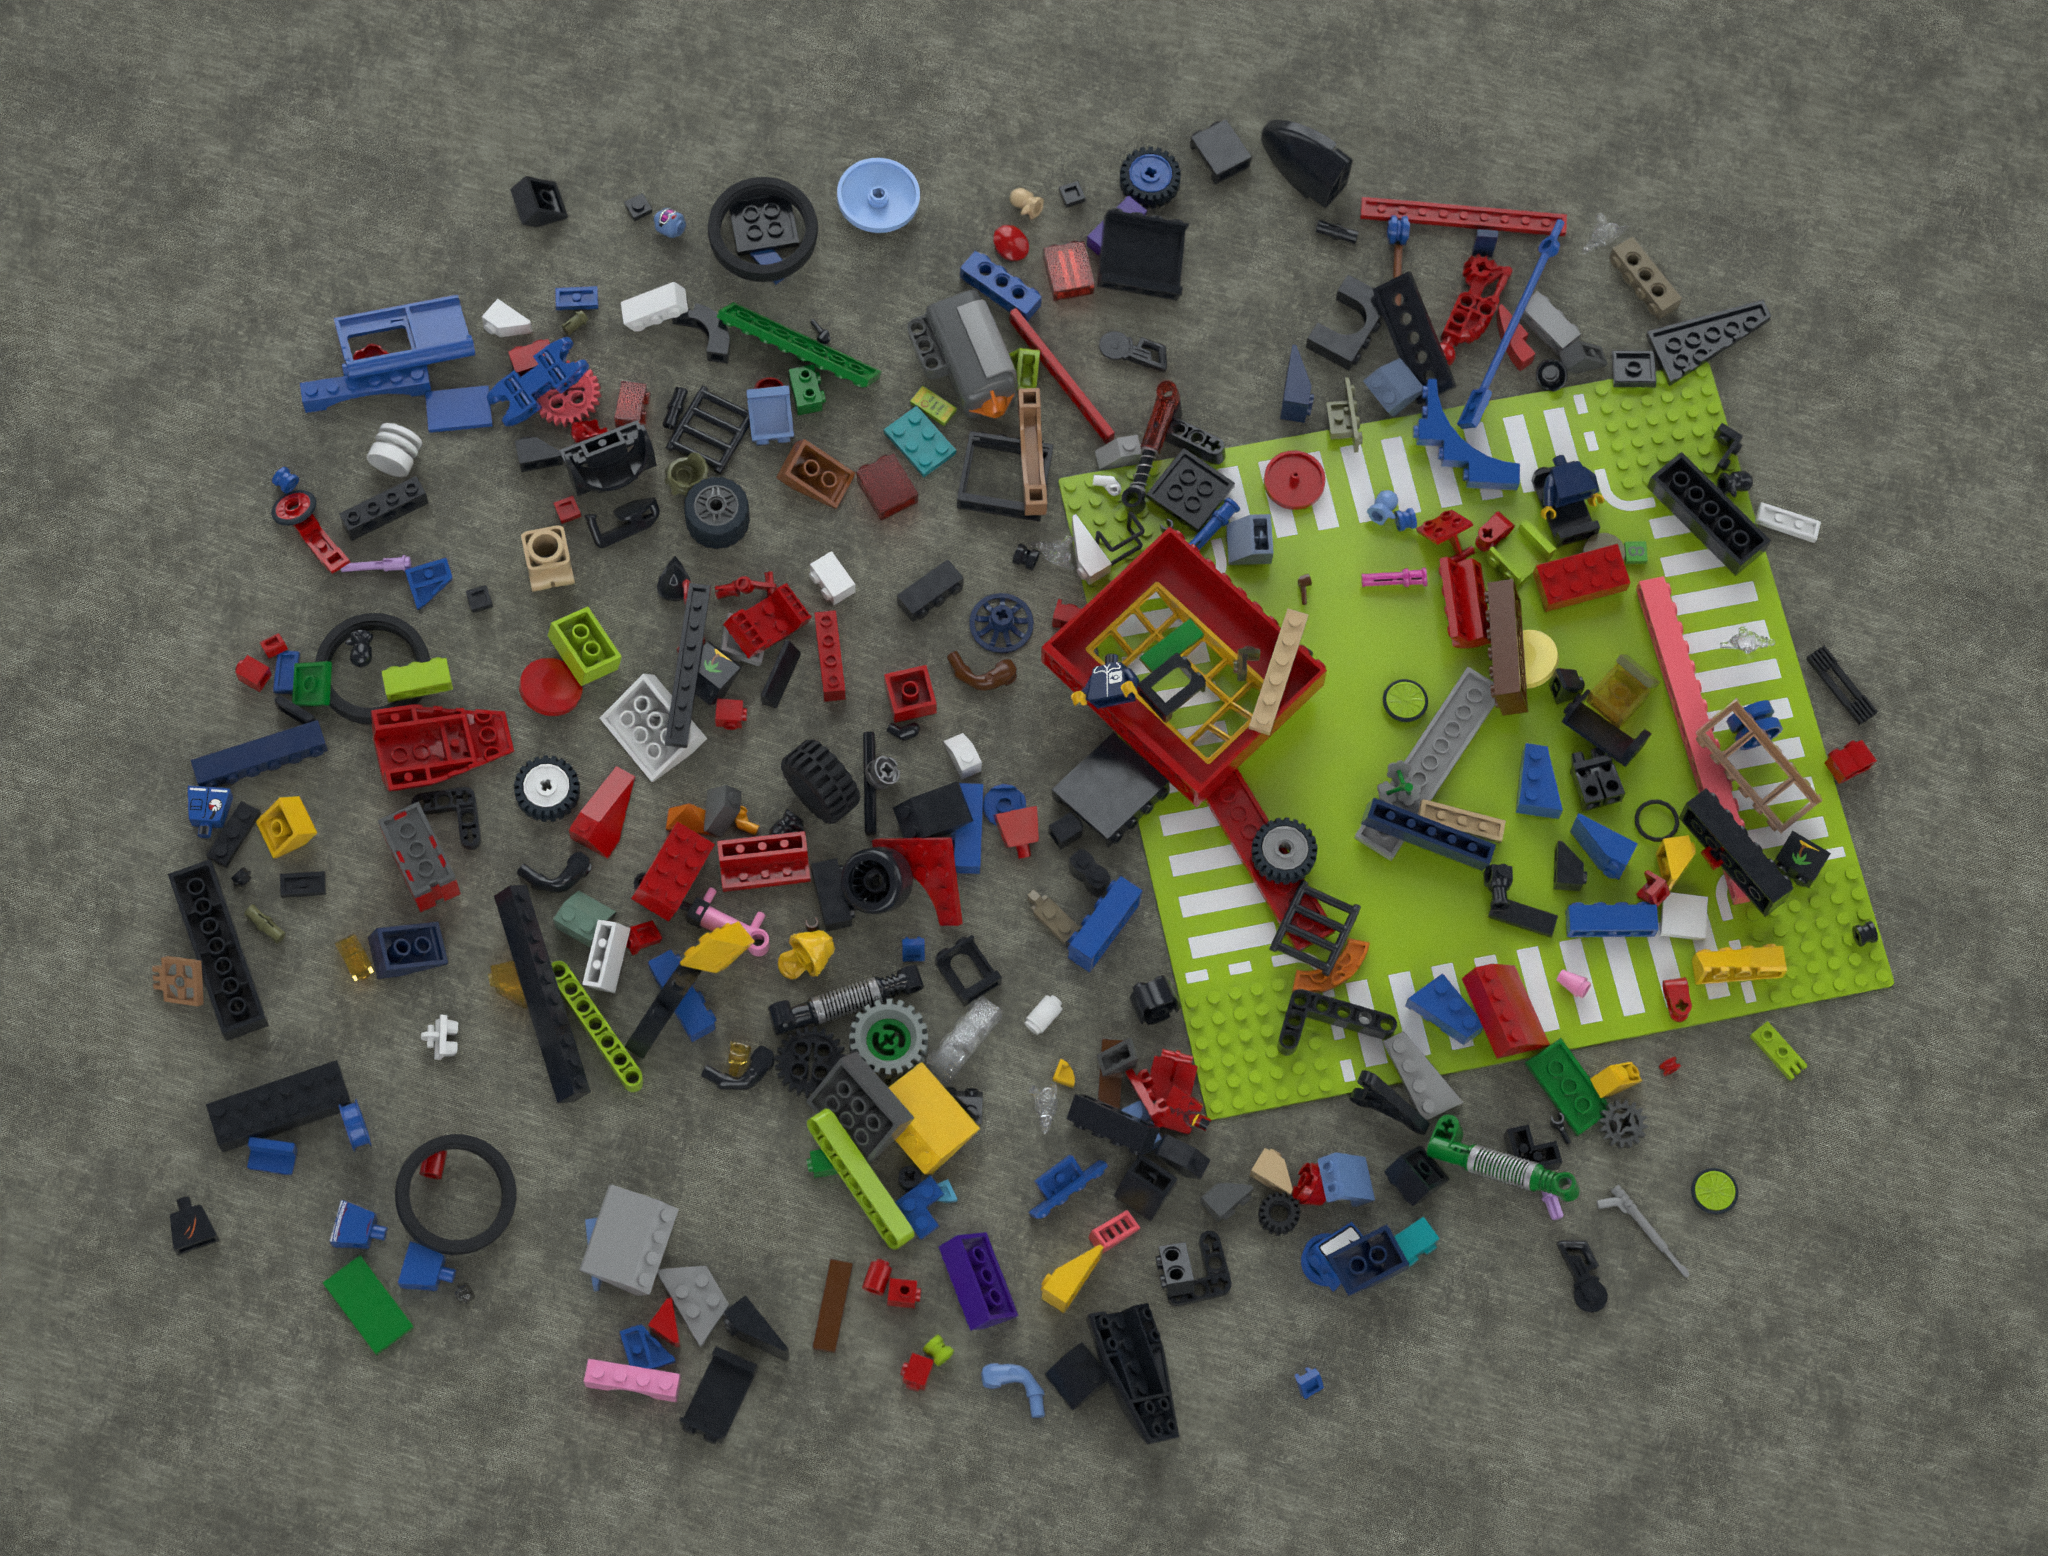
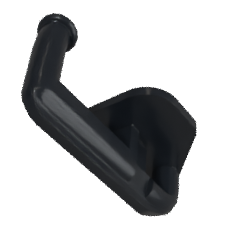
(629, 511)

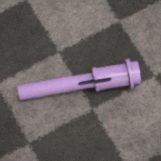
(387, 564)

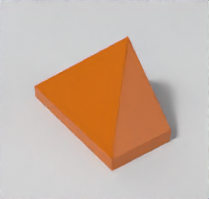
(689, 816)

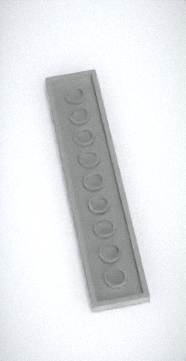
(1438, 750)

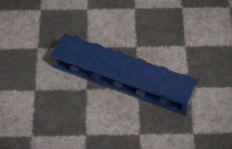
(260, 755)
(1428, 834)

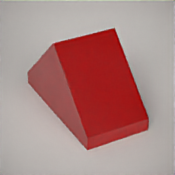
(665, 1324)

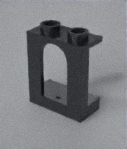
(1163, 709)
(968, 947)

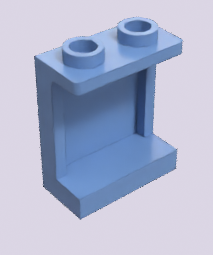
(770, 414)
(1346, 1178)

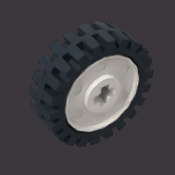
(549, 803)

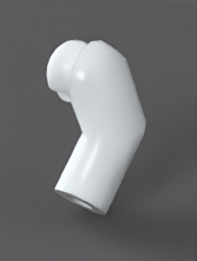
(1109, 483)

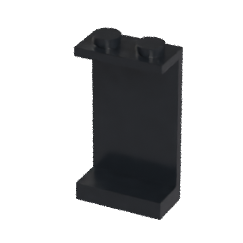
(1571, 520)
(1602, 732)
(719, 1396)

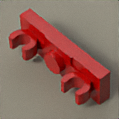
(1147, 1097)

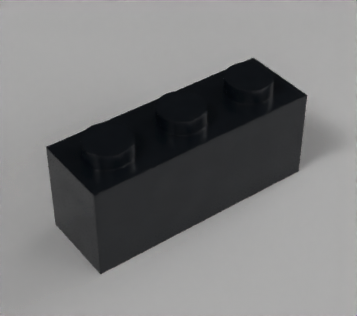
(930, 591)
(832, 901)

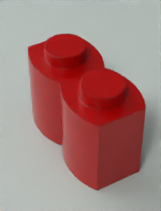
(1850, 761)

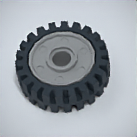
(1281, 866)

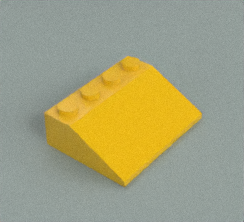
(938, 1123)

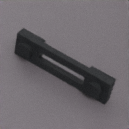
(1822, 661)

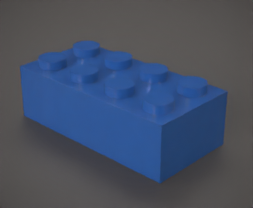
(1104, 924)

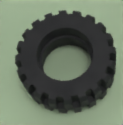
(820, 781)

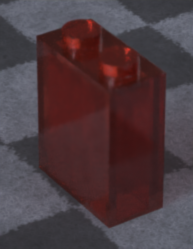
(1068, 270)
(886, 486)

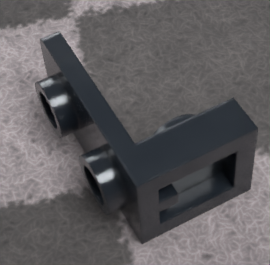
(1727, 437)

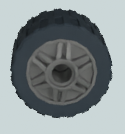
(717, 512)

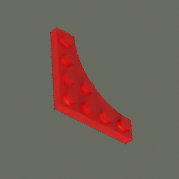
(935, 870)

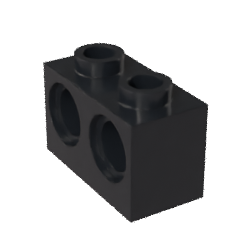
(1176, 1269)

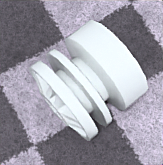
(394, 450)

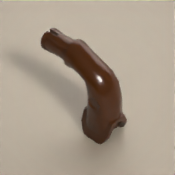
(1002, 674)

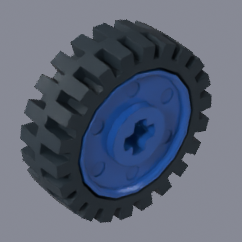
(1150, 177)

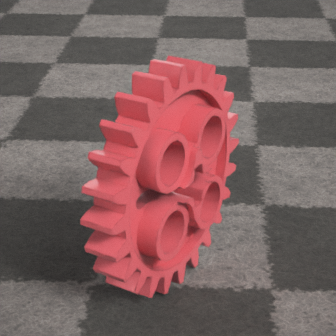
(569, 410)

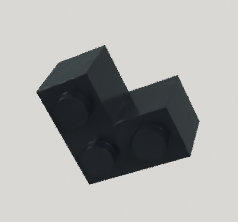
(1521, 1144)

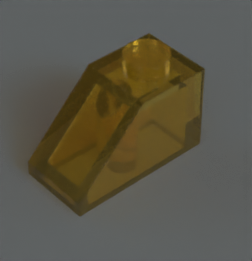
(354, 957)
(507, 983)

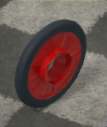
(281, 509)

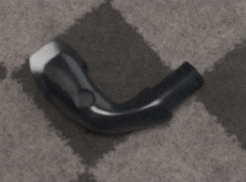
(577, 867)
(761, 1062)

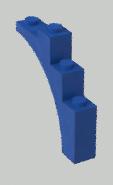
(1478, 469)

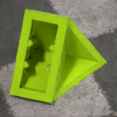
(1026, 366)

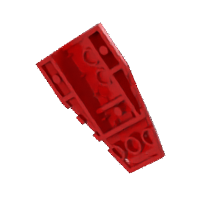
(435, 743)

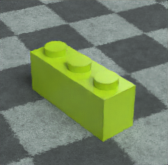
(417, 679)

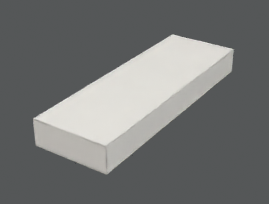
(1787, 522)

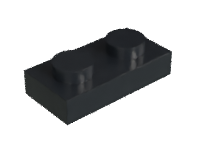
(303, 884)

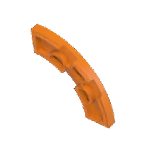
(1344, 969)

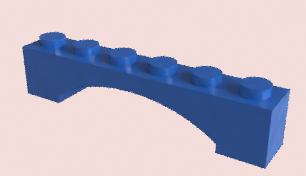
(326, 392)

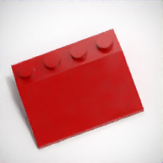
(1504, 1009)

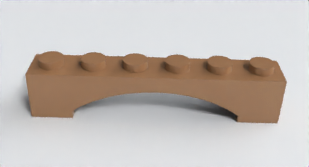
(1031, 451)

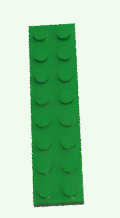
(798, 344)

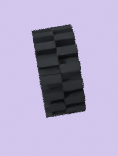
(1279, 1200)

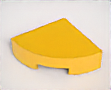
(1064, 1074)

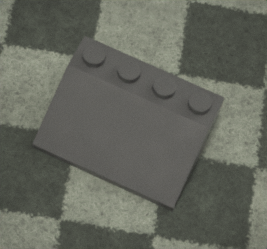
(862, 1105)

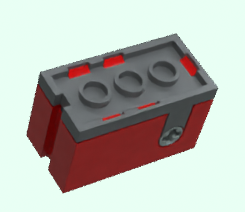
(419, 856)

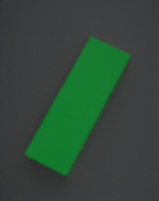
(1177, 641)

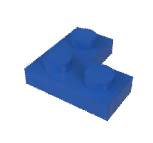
(915, 1205)

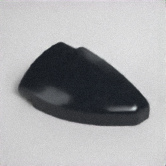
(1307, 160)

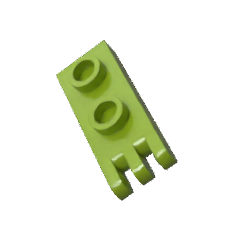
(1778, 1050)

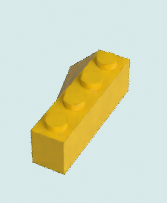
(1739, 964)

